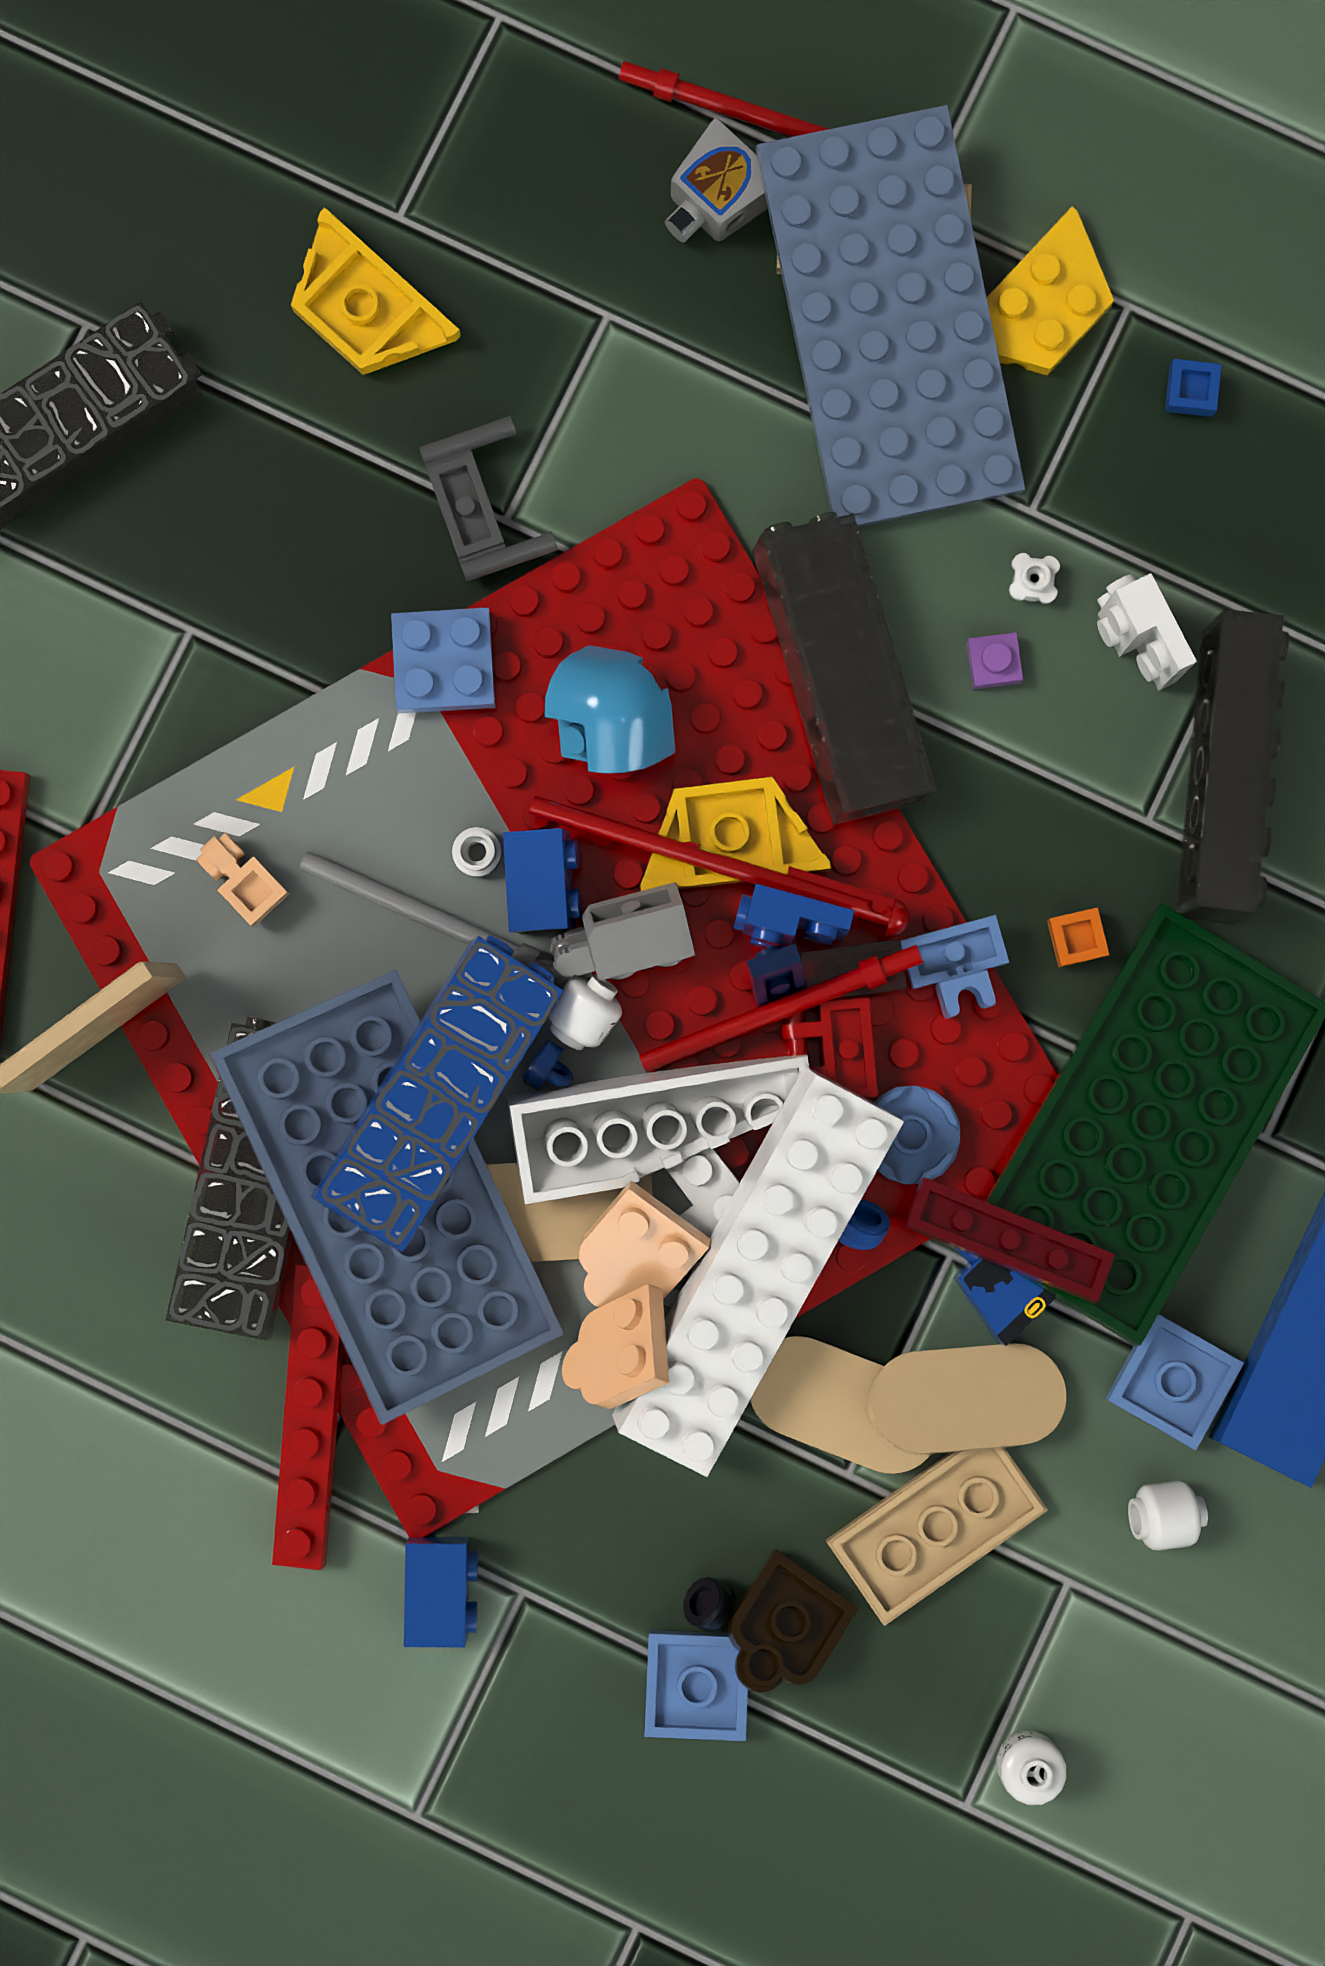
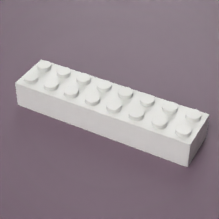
(760, 1267)

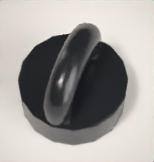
(708, 1604)

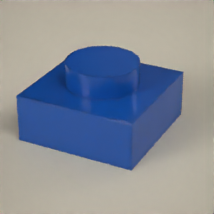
(1193, 387)

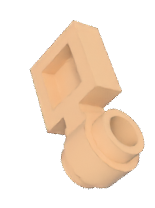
(250, 887)

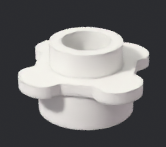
(1024, 588)

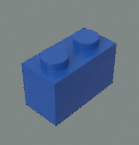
(541, 880)
(438, 1592)

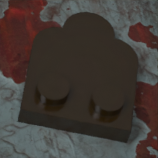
(786, 1626)

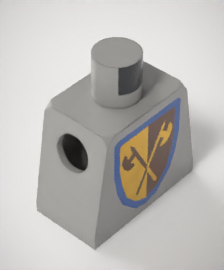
(716, 186)

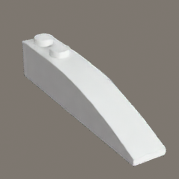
(632, 1125)

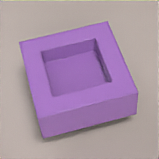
(994, 661)

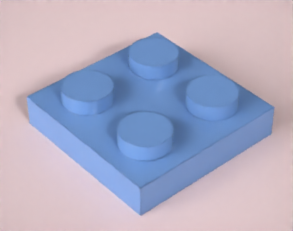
(443, 660)
(1175, 1382)
(694, 1687)

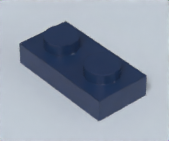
(775, 973)

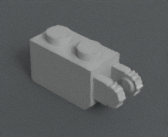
(626, 936)

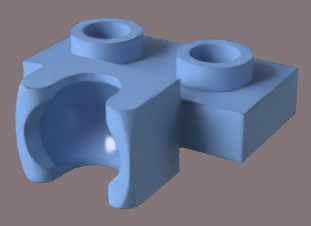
(959, 961)

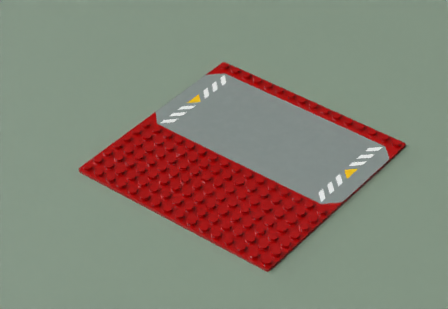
(388, 804)

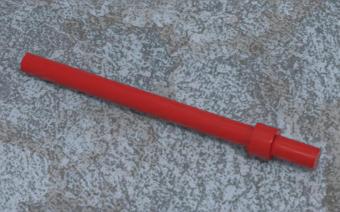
(668, 85)
(870, 973)

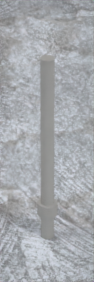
(417, 910)

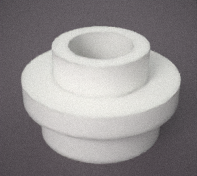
(465, 841)

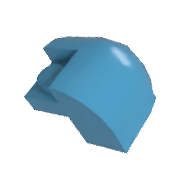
(610, 711)

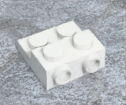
(1139, 618)

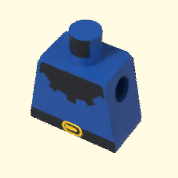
(1000, 1297)

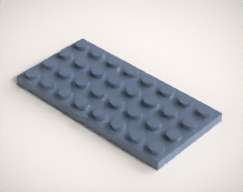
(890, 317)
(464, 1283)

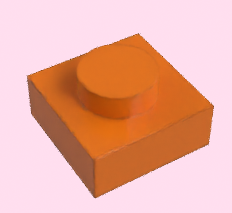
(1078, 937)

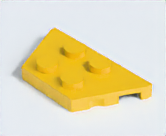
(1049, 298)
(364, 303)
(737, 821)

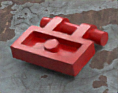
(845, 1043)

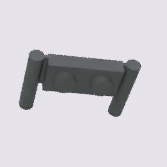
(467, 504)

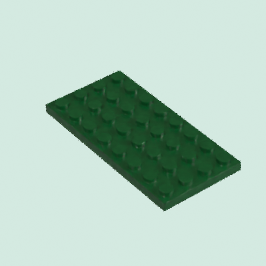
(1158, 1111)

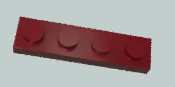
(1009, 1240)

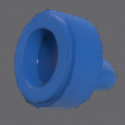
(548, 1068)
(866, 1227)

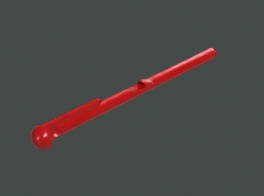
(866, 904)

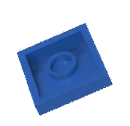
(775, 916)

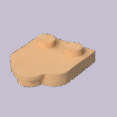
(637, 1245)
(620, 1350)

